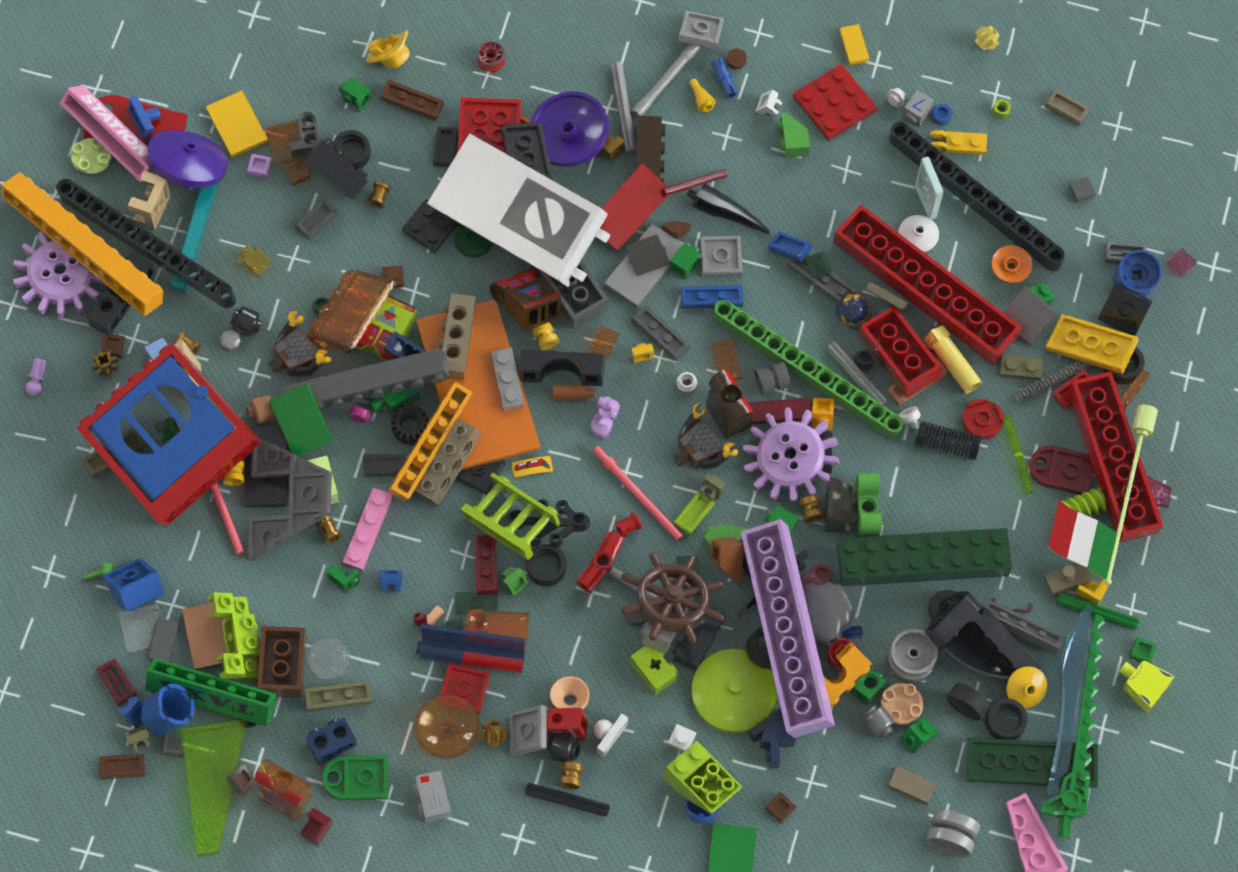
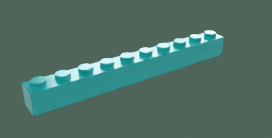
(195, 231)

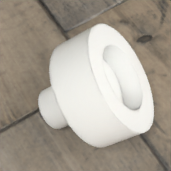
(910, 416)

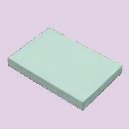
(929, 188)

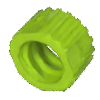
(1001, 115)

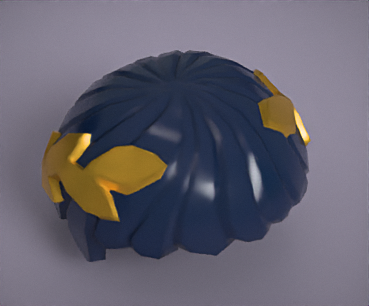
(852, 309)

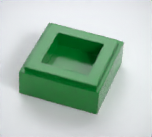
(1143, 650)

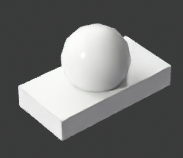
(608, 733)

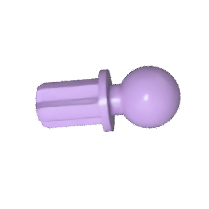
(33, 387)

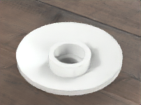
(924, 241)

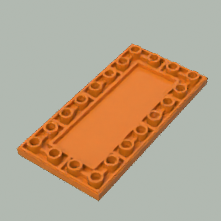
(503, 432)

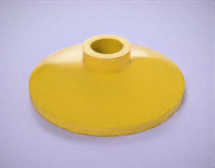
(1019, 683)

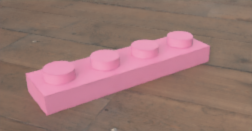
(367, 529)

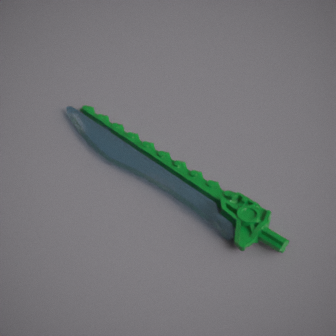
(1074, 788)

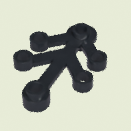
(575, 522)

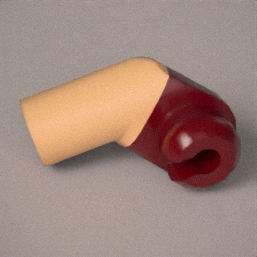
(429, 619)

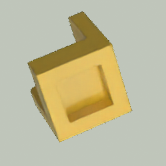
(1092, 591)

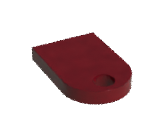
(1064, 469)

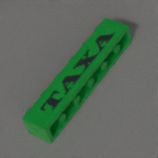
(214, 692)

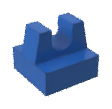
(391, 577)
(132, 711)

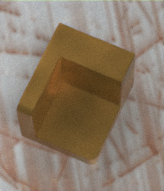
(612, 147)

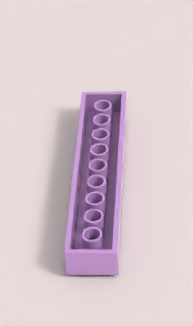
(787, 629)

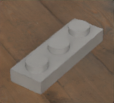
(507, 379)

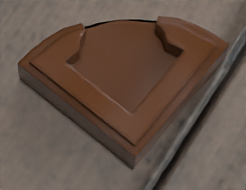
(676, 229)

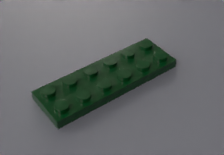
(1019, 761)

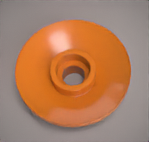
(1012, 256)

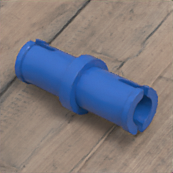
(724, 78)

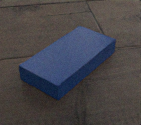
(790, 246)

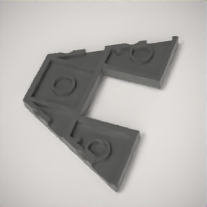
(307, 497)

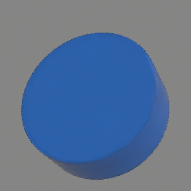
(941, 114)

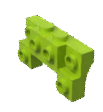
(239, 637)

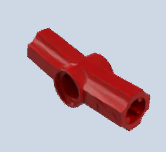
(594, 572)

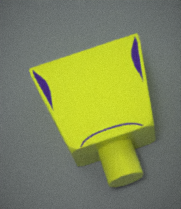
(1145, 683)

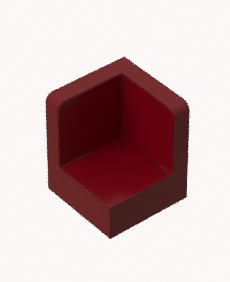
(316, 826)

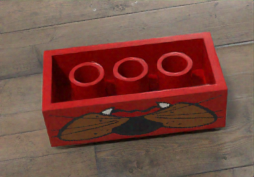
(900, 351)

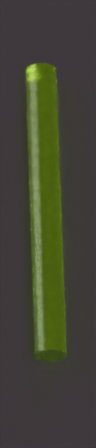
(1018, 454)

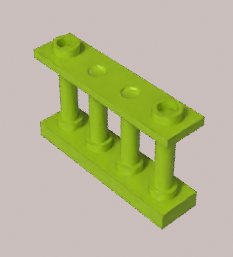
(506, 535)

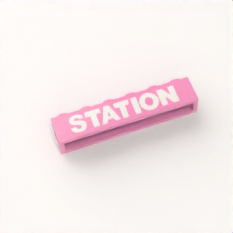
(107, 130)

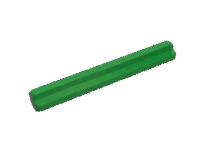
(1108, 614)

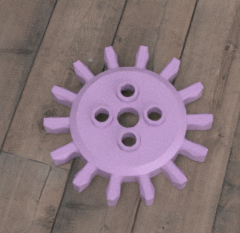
(52, 288)
(809, 462)

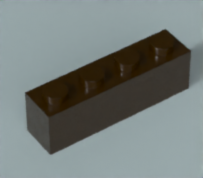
(649, 144)

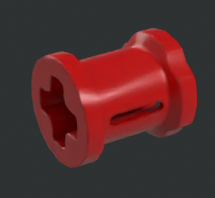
(628, 525)

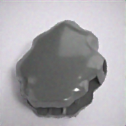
(828, 611)

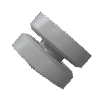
(915, 667)
(952, 833)

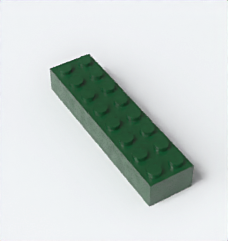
(924, 557)

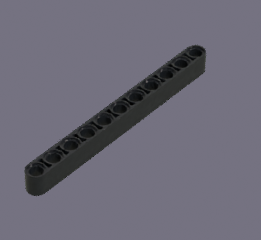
(979, 205)
(149, 250)

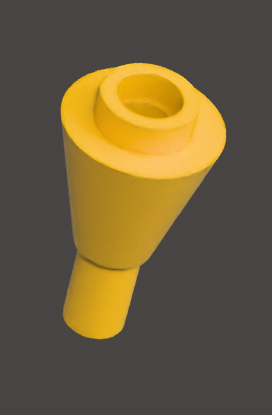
(704, 100)

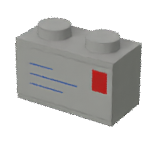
(432, 796)

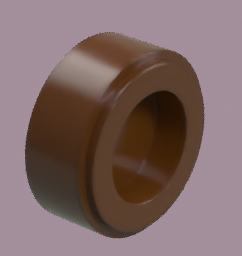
(736, 58)

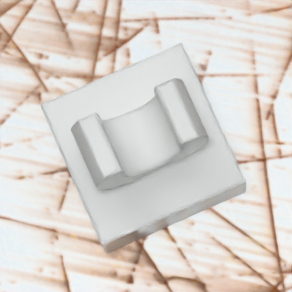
(767, 103)

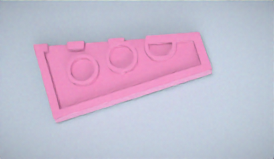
(1032, 839)

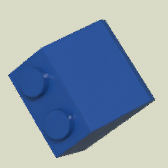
(134, 584)

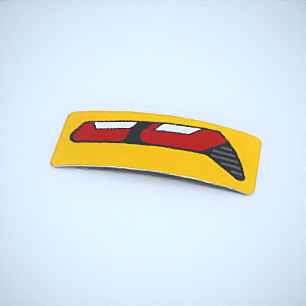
(532, 466)

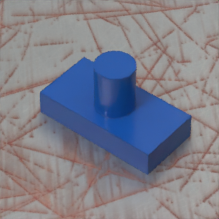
(142, 118)

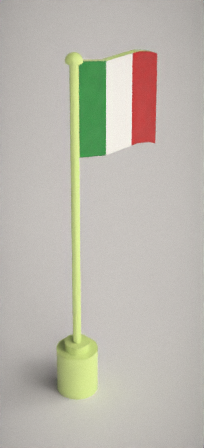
(1087, 539)

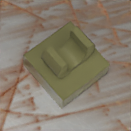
(713, 486)
(137, 734)

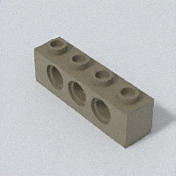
(464, 306)
(448, 462)

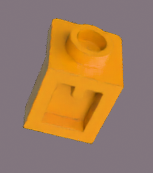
(823, 410)

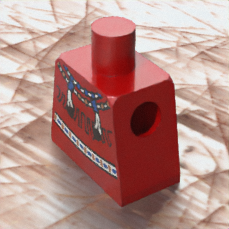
(567, 721)

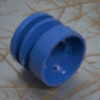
(1139, 263)

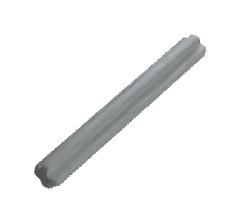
(623, 107)

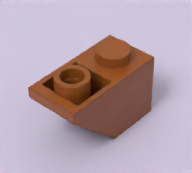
(728, 557)

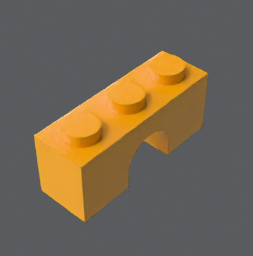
(853, 665)

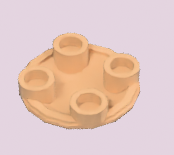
(903, 703)

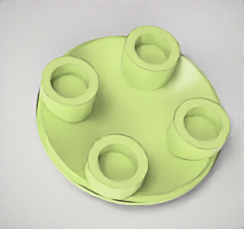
(90, 156)

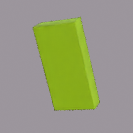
(694, 513)

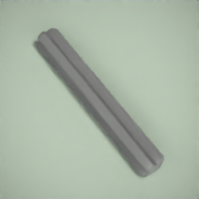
(855, 373)

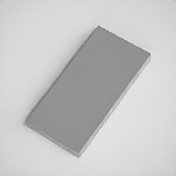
(636, 288)

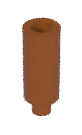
(571, 392)

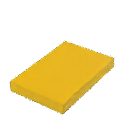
(236, 124)

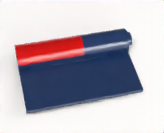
(471, 648)

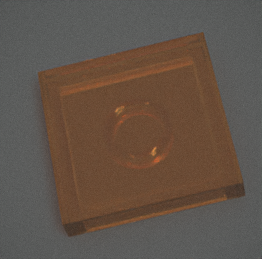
(279, 141)

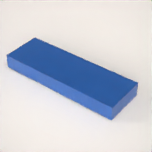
(709, 295)

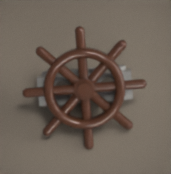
(674, 600)

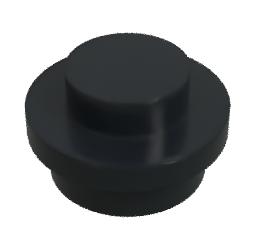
(864, 360)

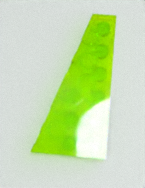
(210, 757)

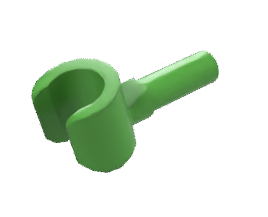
(105, 568)

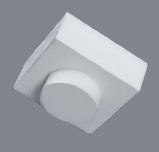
(681, 738)

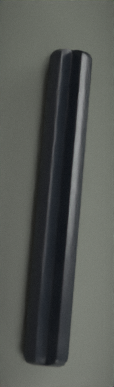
(567, 799)

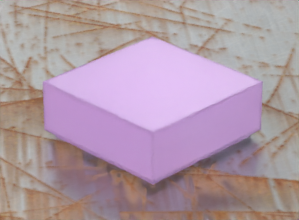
(259, 166)

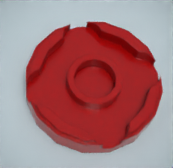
(982, 418)

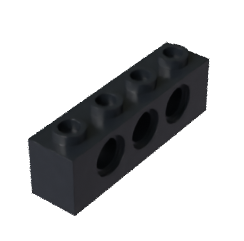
(108, 321)

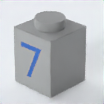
(917, 108)

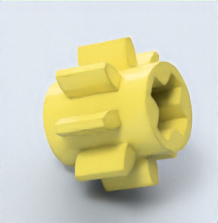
(987, 38)

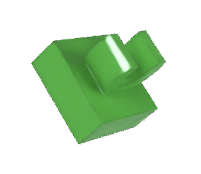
(514, 580)

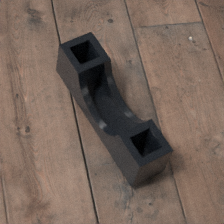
(538, 364)

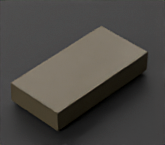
(1067, 107)
(912, 785)

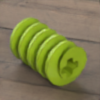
(1088, 502)

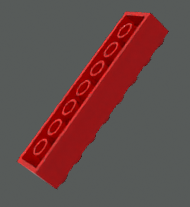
(1112, 455)

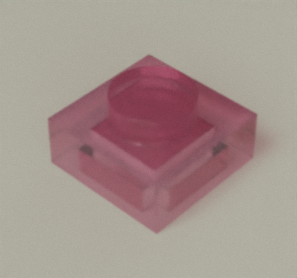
(1181, 262)

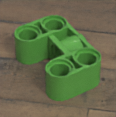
(867, 491)

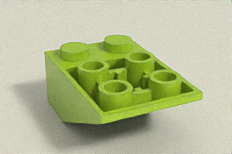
(701, 778)

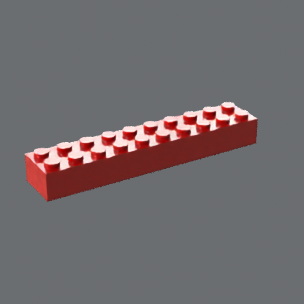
(927, 284)

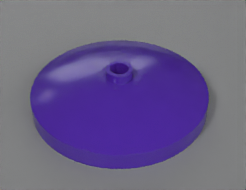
(572, 127)
(187, 158)

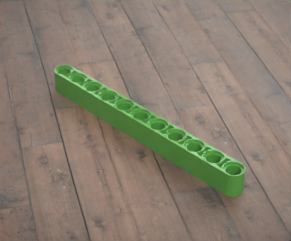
(811, 378)

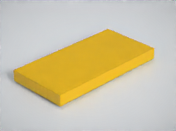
(1092, 343)

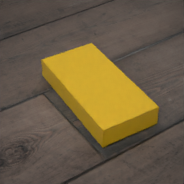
(854, 44)

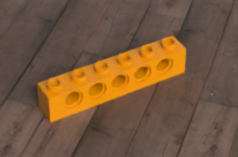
(430, 441)

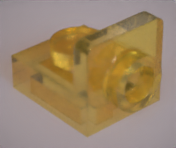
(254, 259)

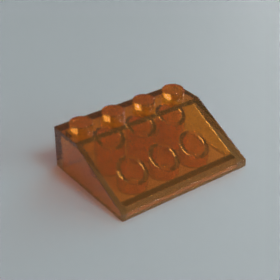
(349, 310)

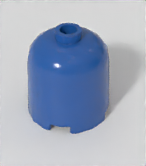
(167, 709)

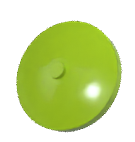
(733, 691)

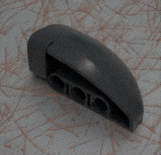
(976, 638)

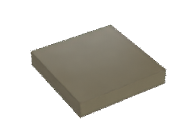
(887, 295)

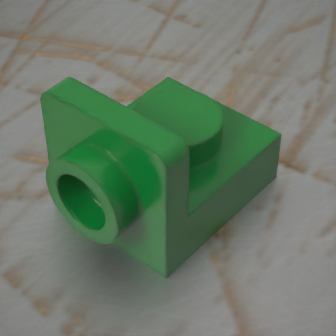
(340, 579)

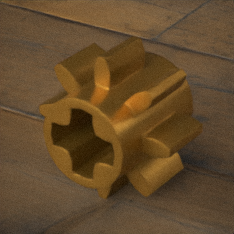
(106, 368)
(493, 733)

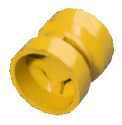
(545, 335)
(235, 476)

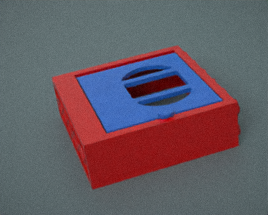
(168, 464)

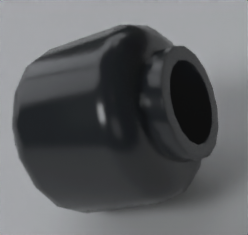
(245, 321)
(563, 748)

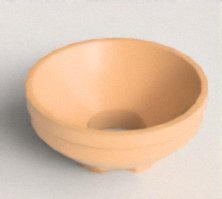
(569, 687)

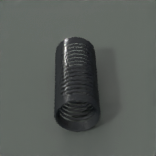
(945, 435)

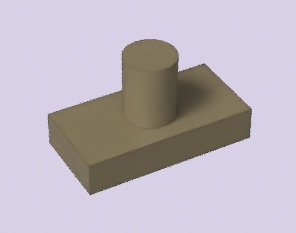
(1067, 578)

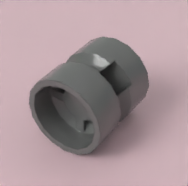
(772, 378)

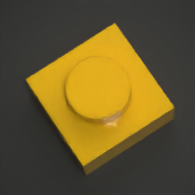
(642, 353)

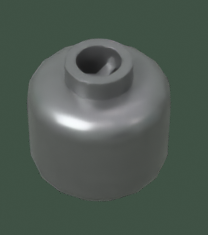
(878, 721)

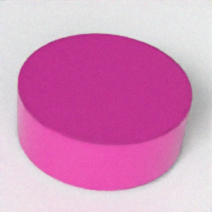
(359, 414)

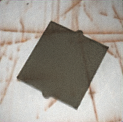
(647, 255)

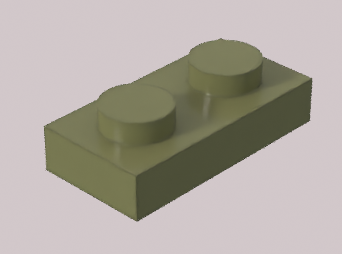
(1021, 367)

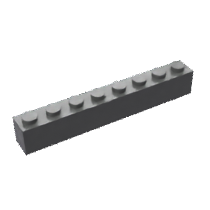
(377, 379)

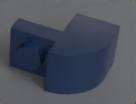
(773, 738)

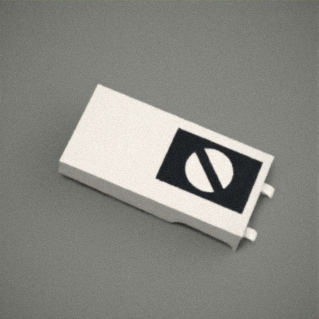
(519, 210)

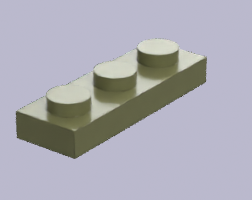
(96, 465)
(338, 696)

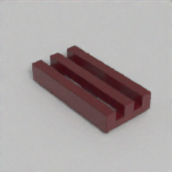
(125, 697)

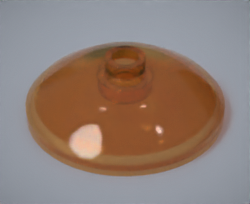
(444, 713)

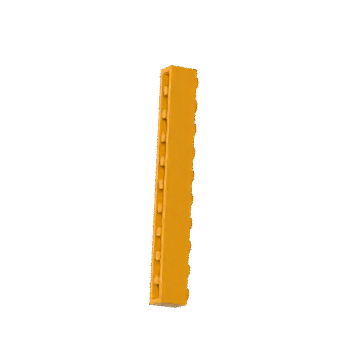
(82, 244)

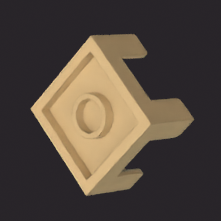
(157, 201)

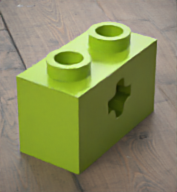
(655, 679)

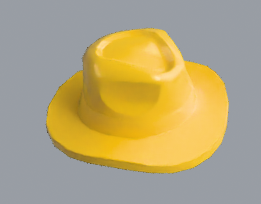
(390, 51)

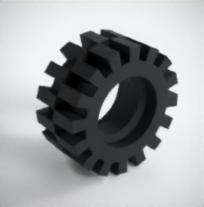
(408, 412)

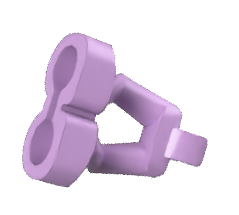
(603, 419)

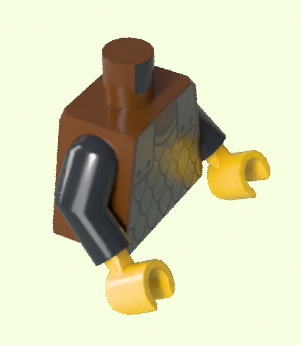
(295, 351)
(700, 444)

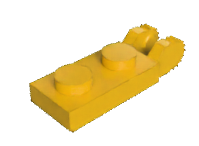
(960, 142)

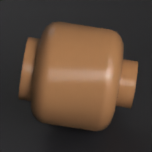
(261, 410)

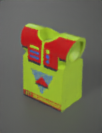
(391, 317)

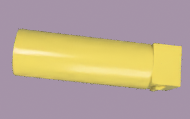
(952, 358)

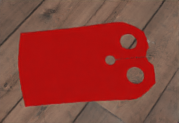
(168, 119)

